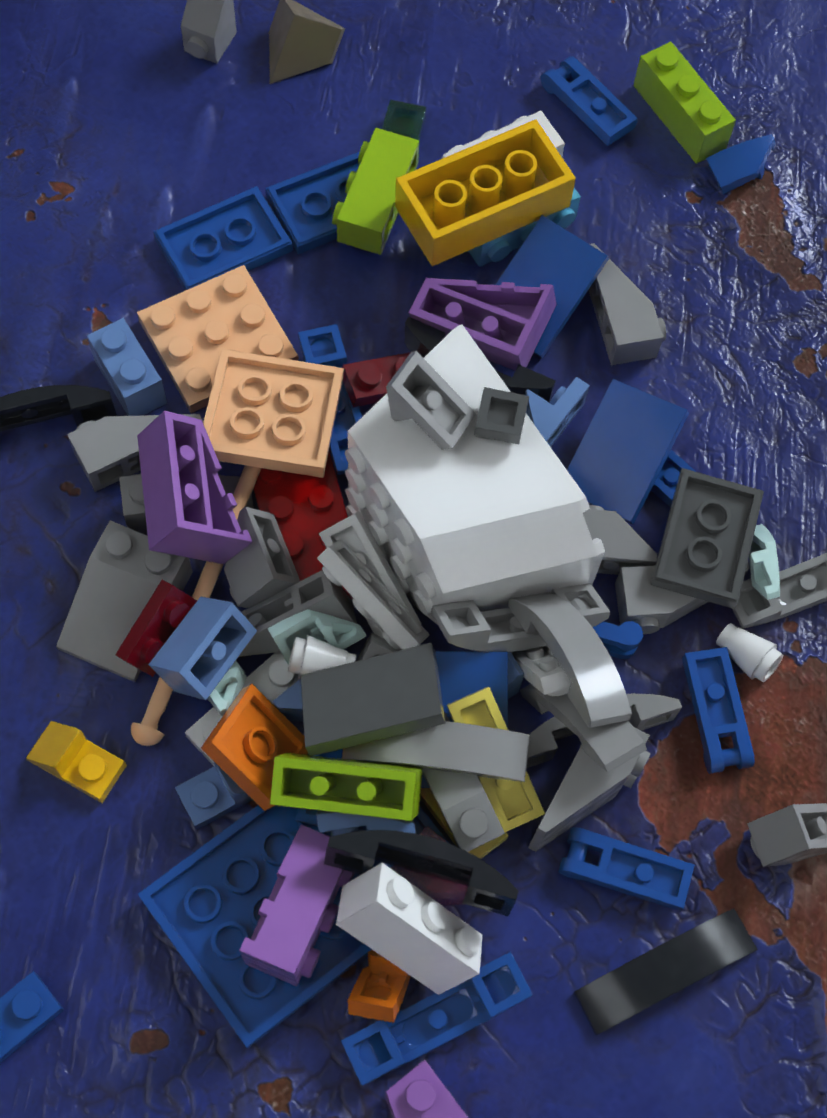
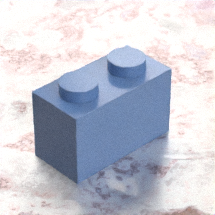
(127, 368)
(203, 647)

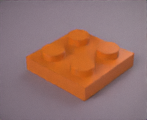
(249, 741)

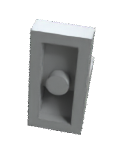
(426, 397)

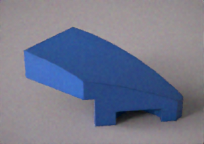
(740, 162)

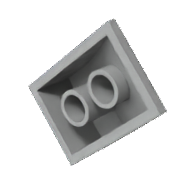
(113, 595)
(584, 791)

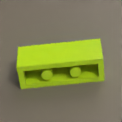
(683, 102)
(369, 207)
(346, 786)

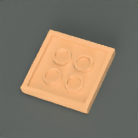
(204, 320)
(273, 412)

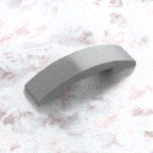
(800, 589)
(500, 630)
(580, 652)
(646, 710)
(605, 744)
(452, 748)

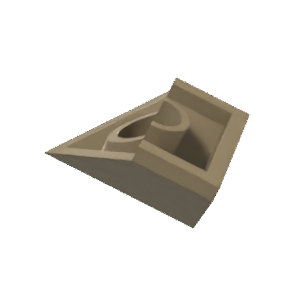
(300, 40)

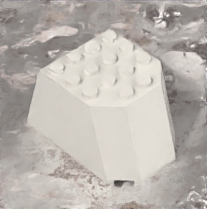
(474, 517)

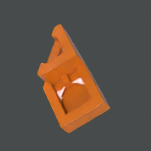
(378, 990)

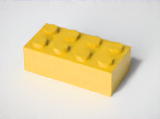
(484, 192)

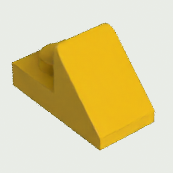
(76, 760)

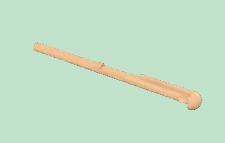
(146, 732)

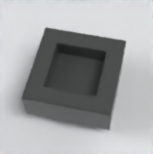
(501, 415)

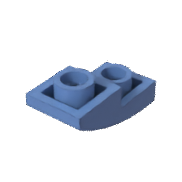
(343, 823)

